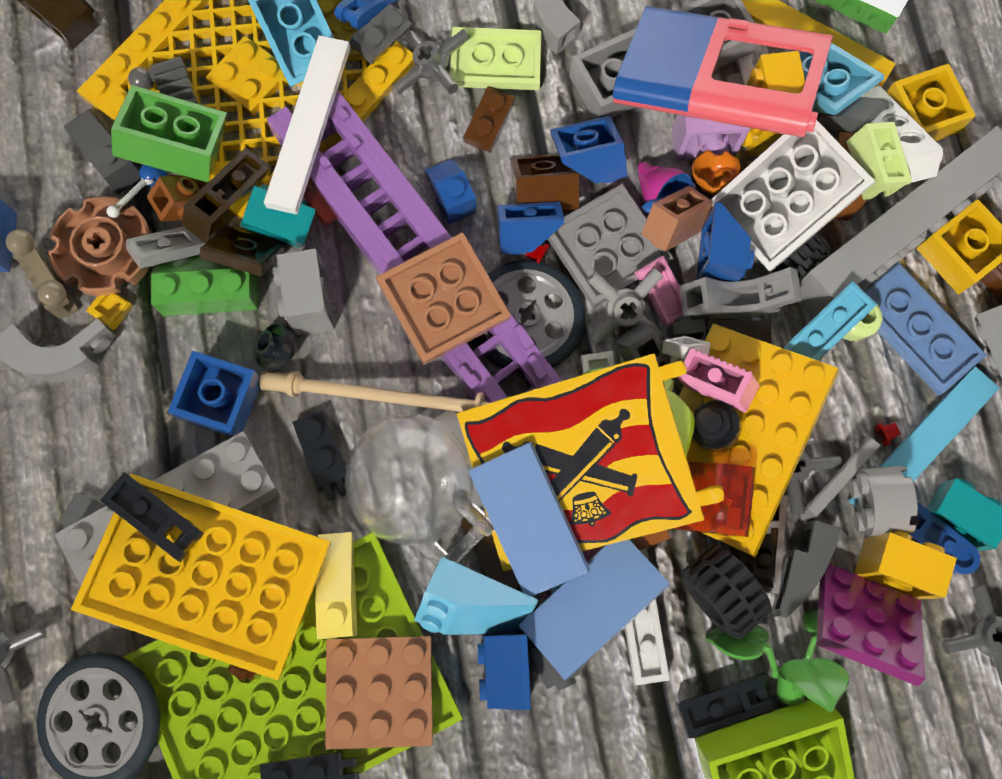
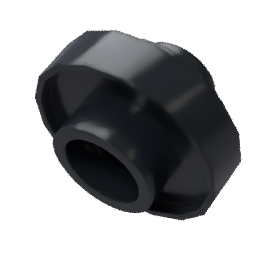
(274, 347)
(716, 426)

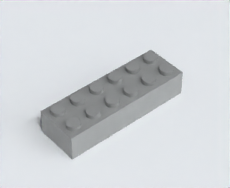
(598, 67)
(224, 474)

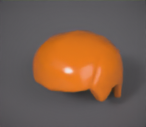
(715, 171)

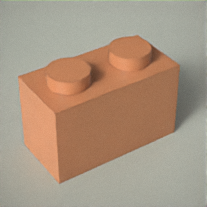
(676, 218)

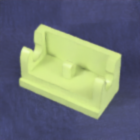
(880, 154)

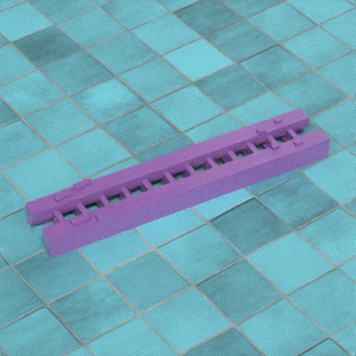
(412, 210)

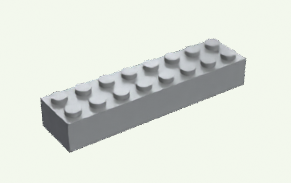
(906, 224)

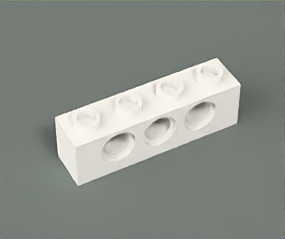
(920, 149)

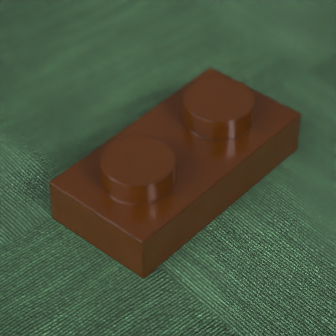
(489, 119)

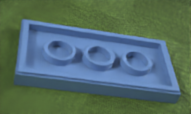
(923, 330)
(529, 520)
(594, 606)

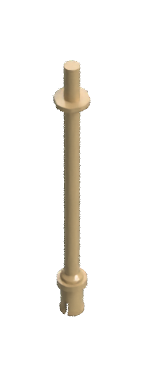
(294, 384)

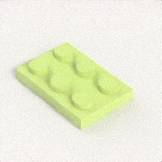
(497, 59)

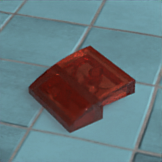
(732, 514)

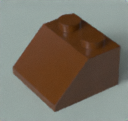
(544, 180)

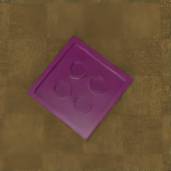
(871, 624)

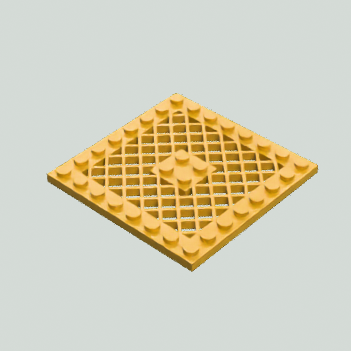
(244, 75)

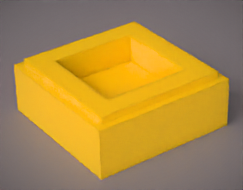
(110, 309)

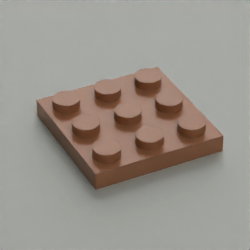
(443, 298)
(379, 692)

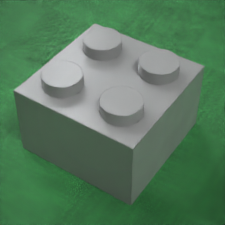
(304, 292)

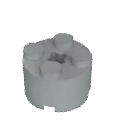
(883, 500)

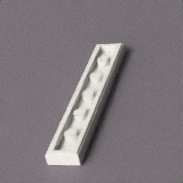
(307, 125)

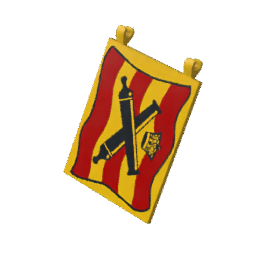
(604, 447)

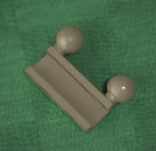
(41, 273)

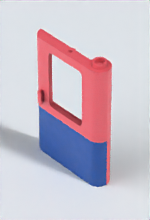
(674, 63)

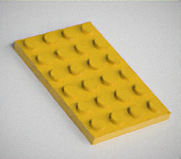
(773, 427)
(228, 599)

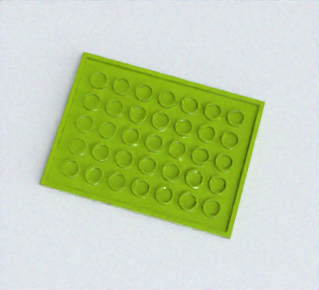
(230, 726)

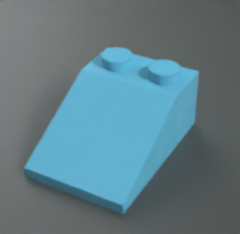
(291, 32)
(842, 80)
(471, 603)

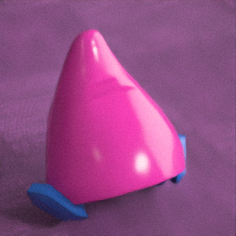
(660, 182)

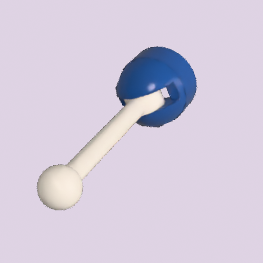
(148, 176)

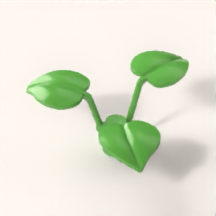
(815, 678)

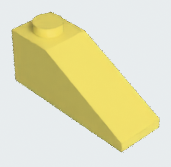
(336, 589)

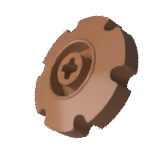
(93, 247)

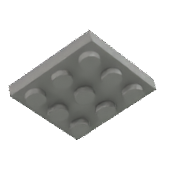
(605, 240)

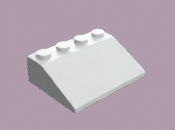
(793, 192)

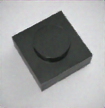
(686, 327)

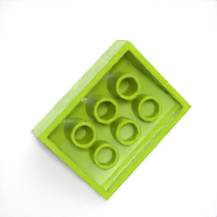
(782, 744)

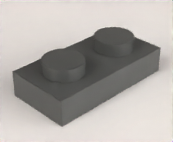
(380, 33)

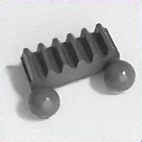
(170, 77)

